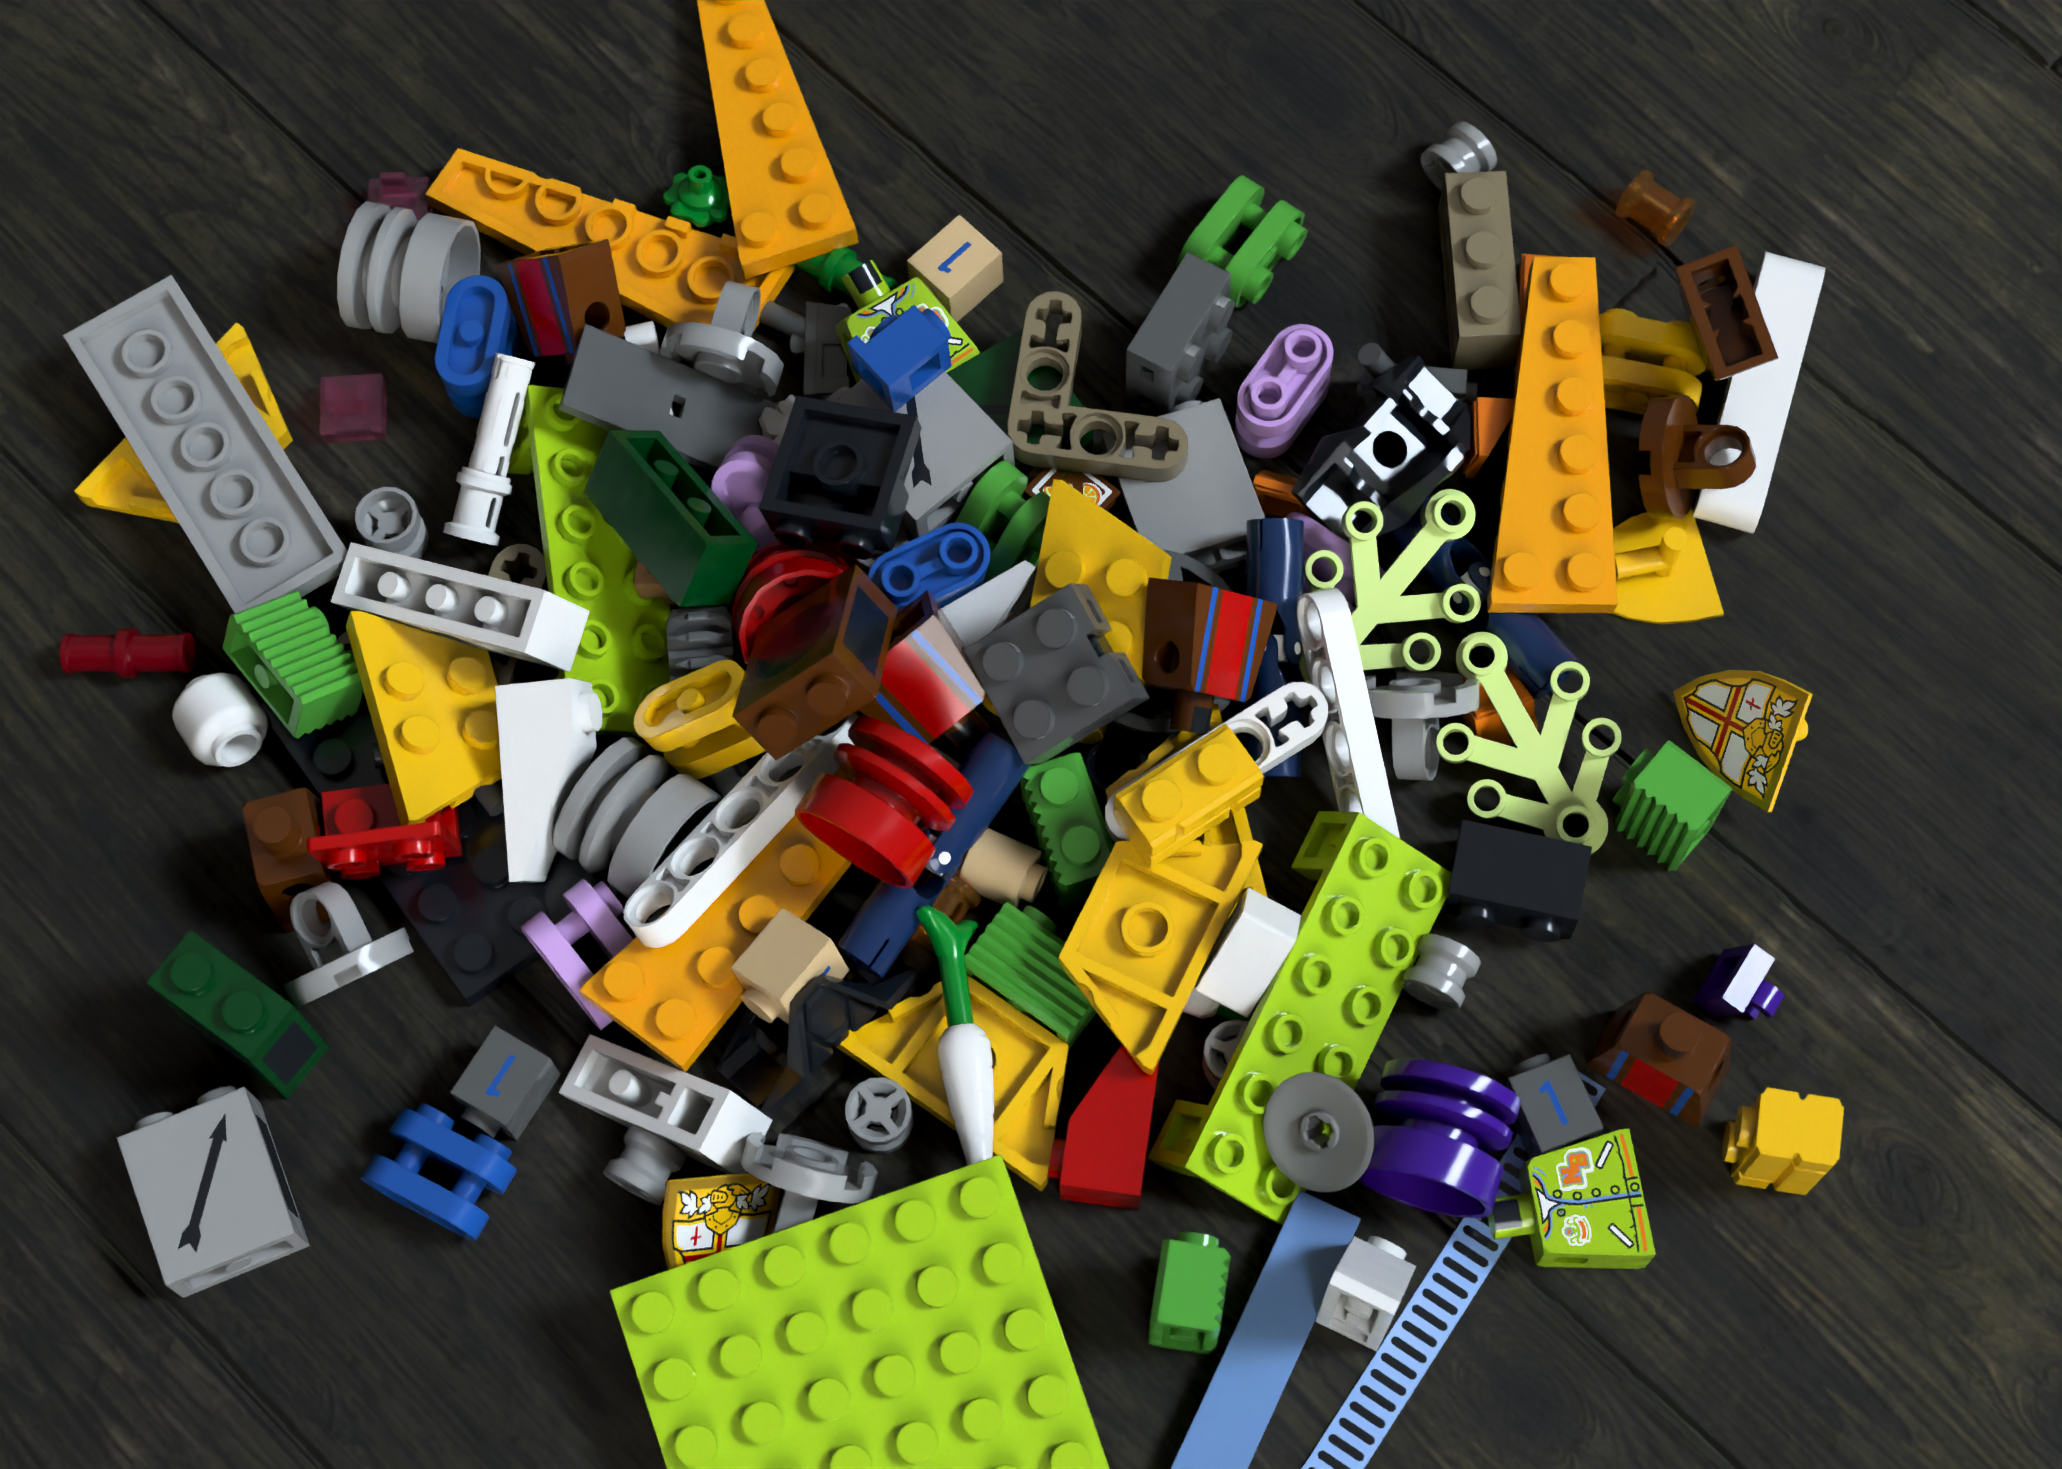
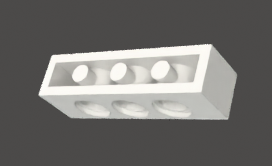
(462, 606)

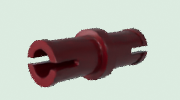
(128, 653)

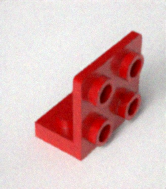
(367, 834)

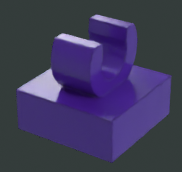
(1738, 985)

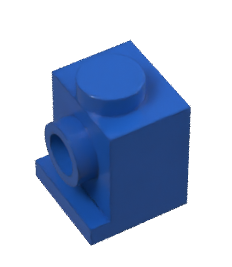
(902, 355)

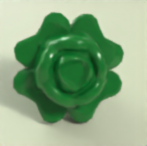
(698, 197)

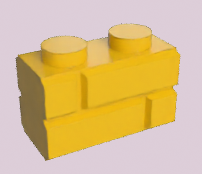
(1187, 795)
(1784, 1141)

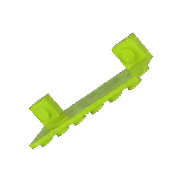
(589, 562)
(1319, 1007)

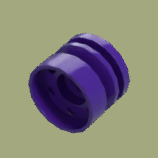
(1438, 1137)

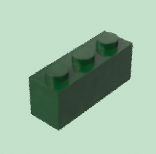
(669, 518)

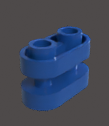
(472, 330)
(942, 561)
(430, 1135)

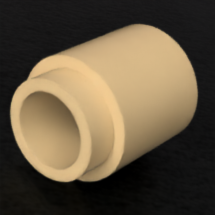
(1002, 869)

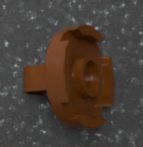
(1682, 455)

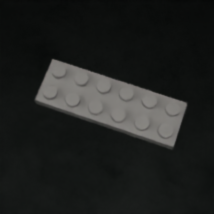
(207, 448)

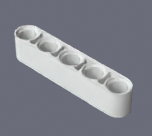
(1762, 396)

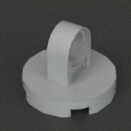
(726, 344)
(1415, 705)
(338, 952)
(806, 1173)

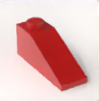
(1108, 1138)

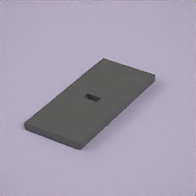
(634, 389)

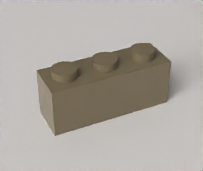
(1479, 270)

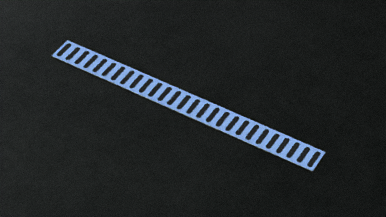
(1420, 1330)

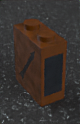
(816, 663)

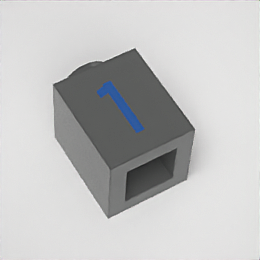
(504, 1085)
(1553, 1105)

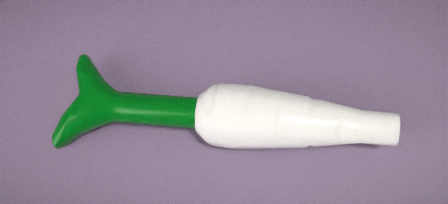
(963, 1046)

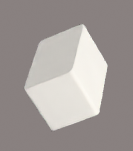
(1248, 952)

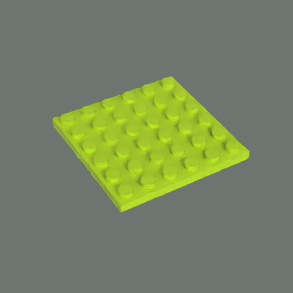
(866, 1342)

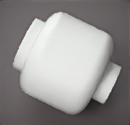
(220, 720)

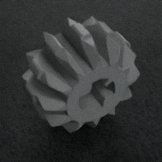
(698, 638)

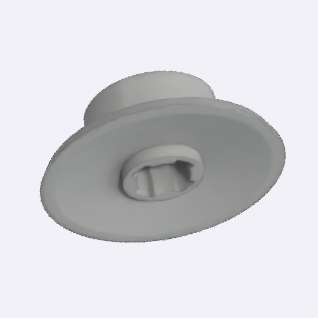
(1299, 1146)

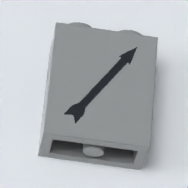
(952, 450)
(212, 1190)

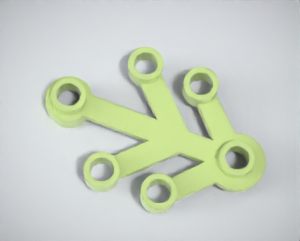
(1380, 599)
(1535, 755)

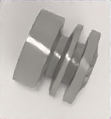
(403, 269)
(629, 814)

